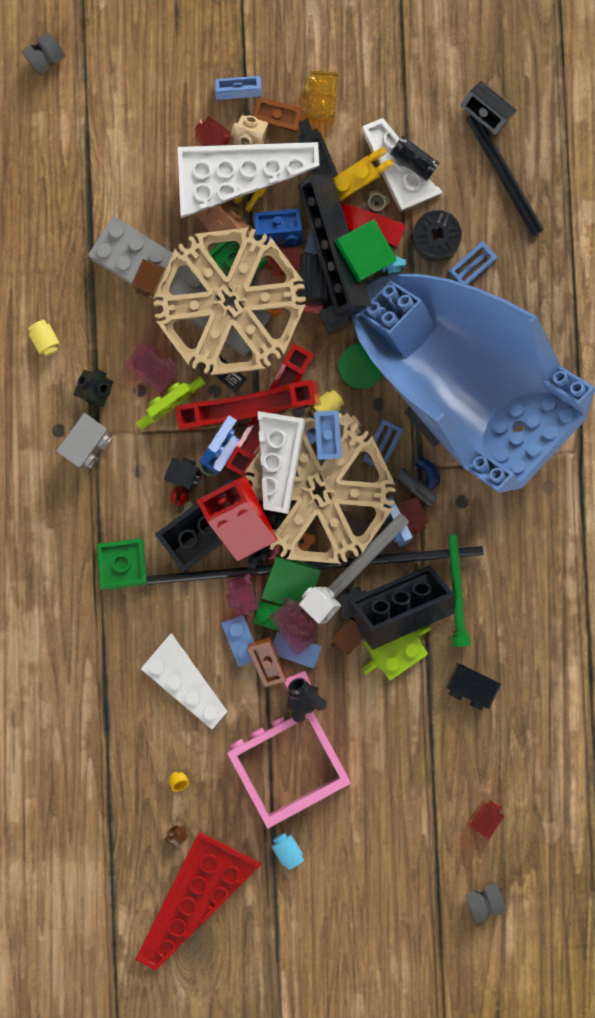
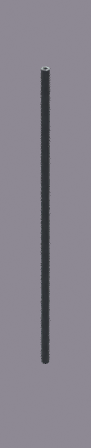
(265, 569)

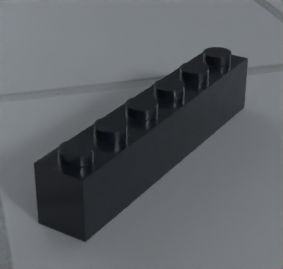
(327, 225)

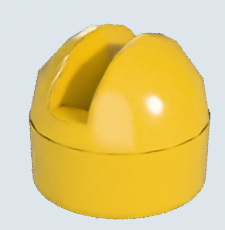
(178, 781)

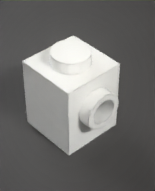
(320, 604)

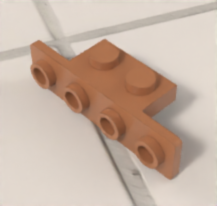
(223, 218)

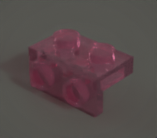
(151, 368)

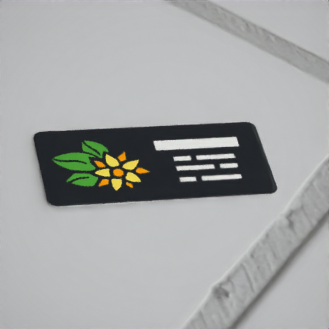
(232, 380)

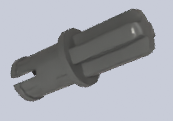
(415, 487)

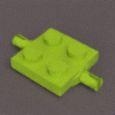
(161, 406)
(397, 655)

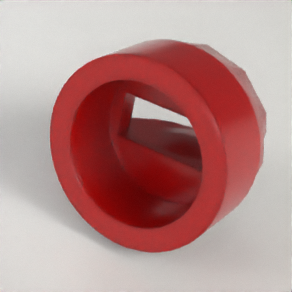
(184, 496)

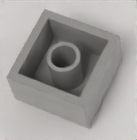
(85, 442)

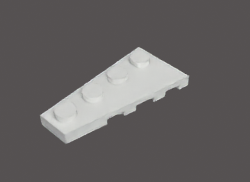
(404, 185)
(279, 457)
(179, 677)

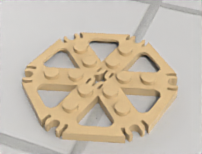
(239, 281)
(340, 491)

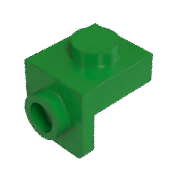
(262, 615)

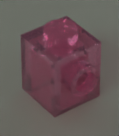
(242, 595)

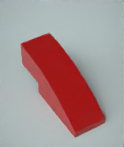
(390, 228)

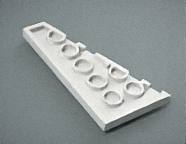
(230, 171)

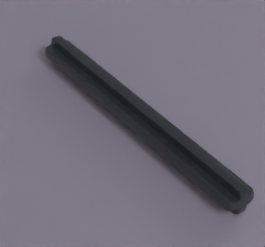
(505, 175)

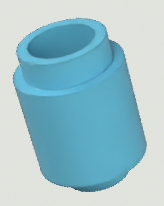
(287, 851)

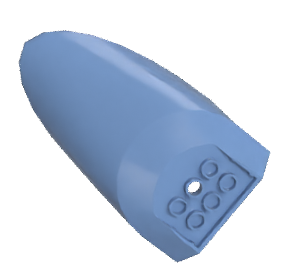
(473, 373)

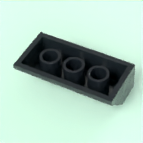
(190, 537)
(402, 607)

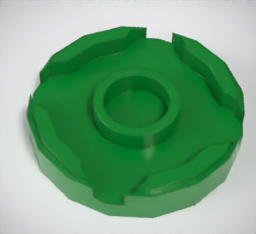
(357, 368)

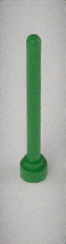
(460, 636)

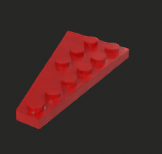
(201, 886)

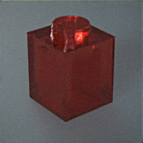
(212, 133)
(292, 256)
(415, 514)
(486, 818)

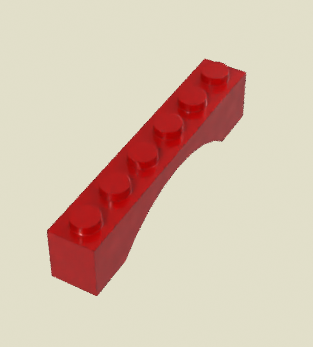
(291, 371)
(244, 407)

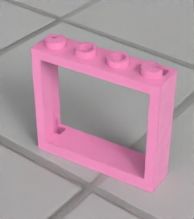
(306, 800)

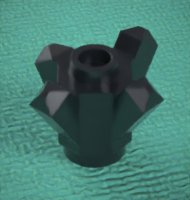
(303, 699)

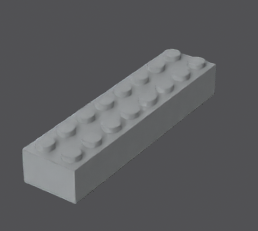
(121, 253)

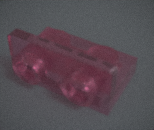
(293, 626)

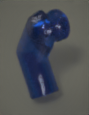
(431, 470)

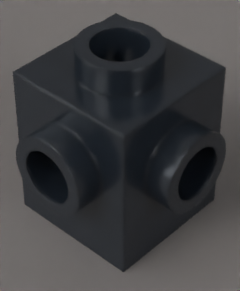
(93, 387)

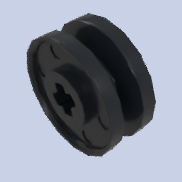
(435, 222)

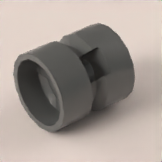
(43, 53)
(485, 902)

